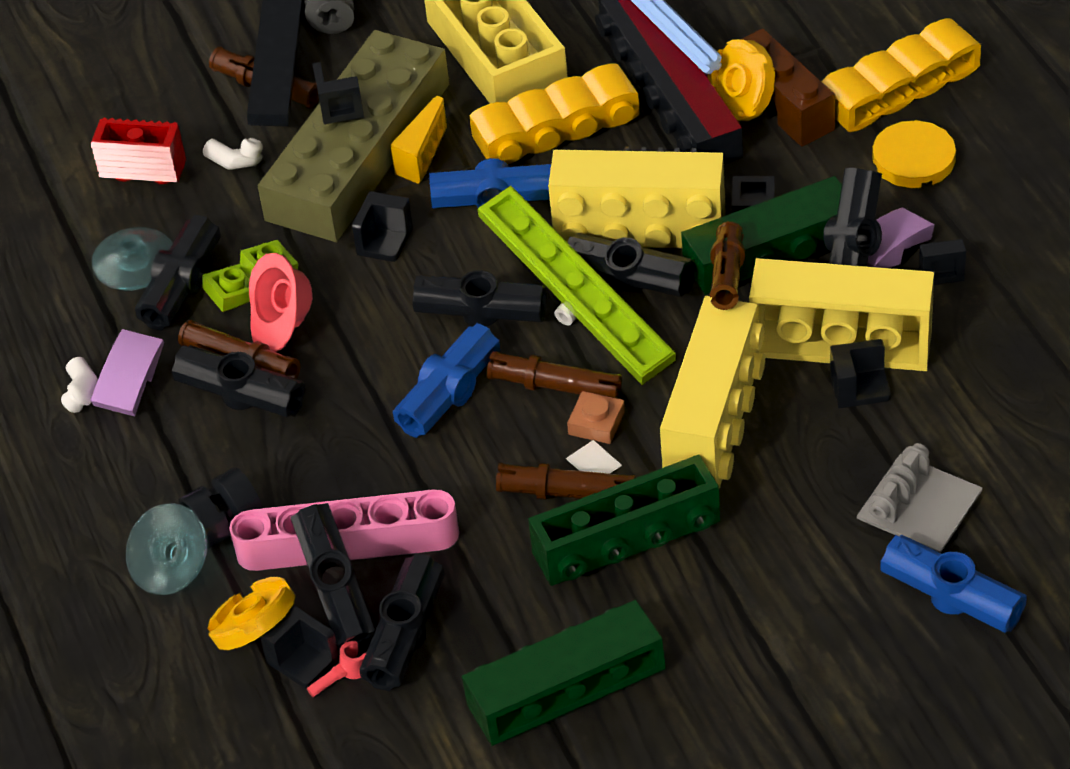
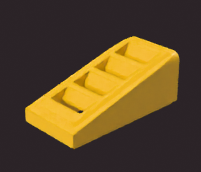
(419, 141)

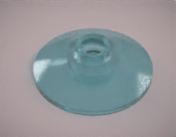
(127, 257)
(152, 544)

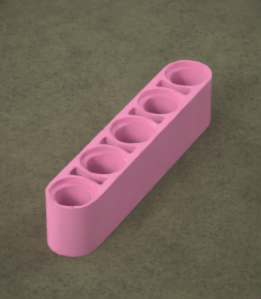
(366, 524)

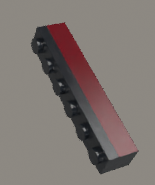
(670, 82)

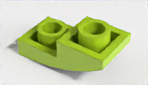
(231, 284)

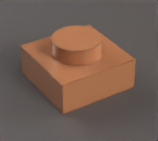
(596, 417)

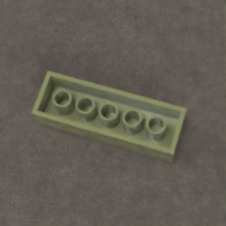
(333, 166)

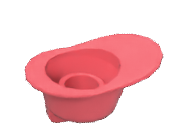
(278, 300)

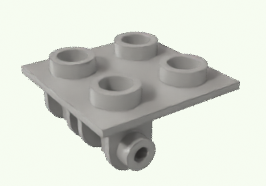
(919, 500)

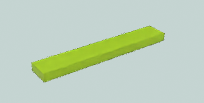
(577, 285)

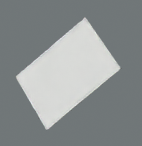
(593, 459)

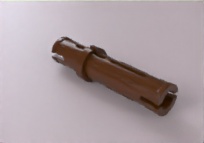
(242, 69)
(727, 260)
(222, 343)
(559, 377)
(554, 482)

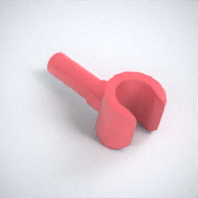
(348, 667)

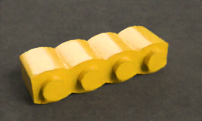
(904, 72)
(549, 116)

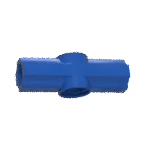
(486, 182)
(446, 380)
(953, 583)

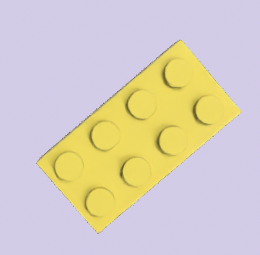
(499, 44)
(635, 194)
(832, 304)
(714, 388)

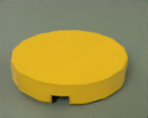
(744, 78)
(914, 153)
(248, 618)

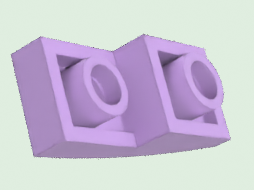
(899, 232)
(126, 372)

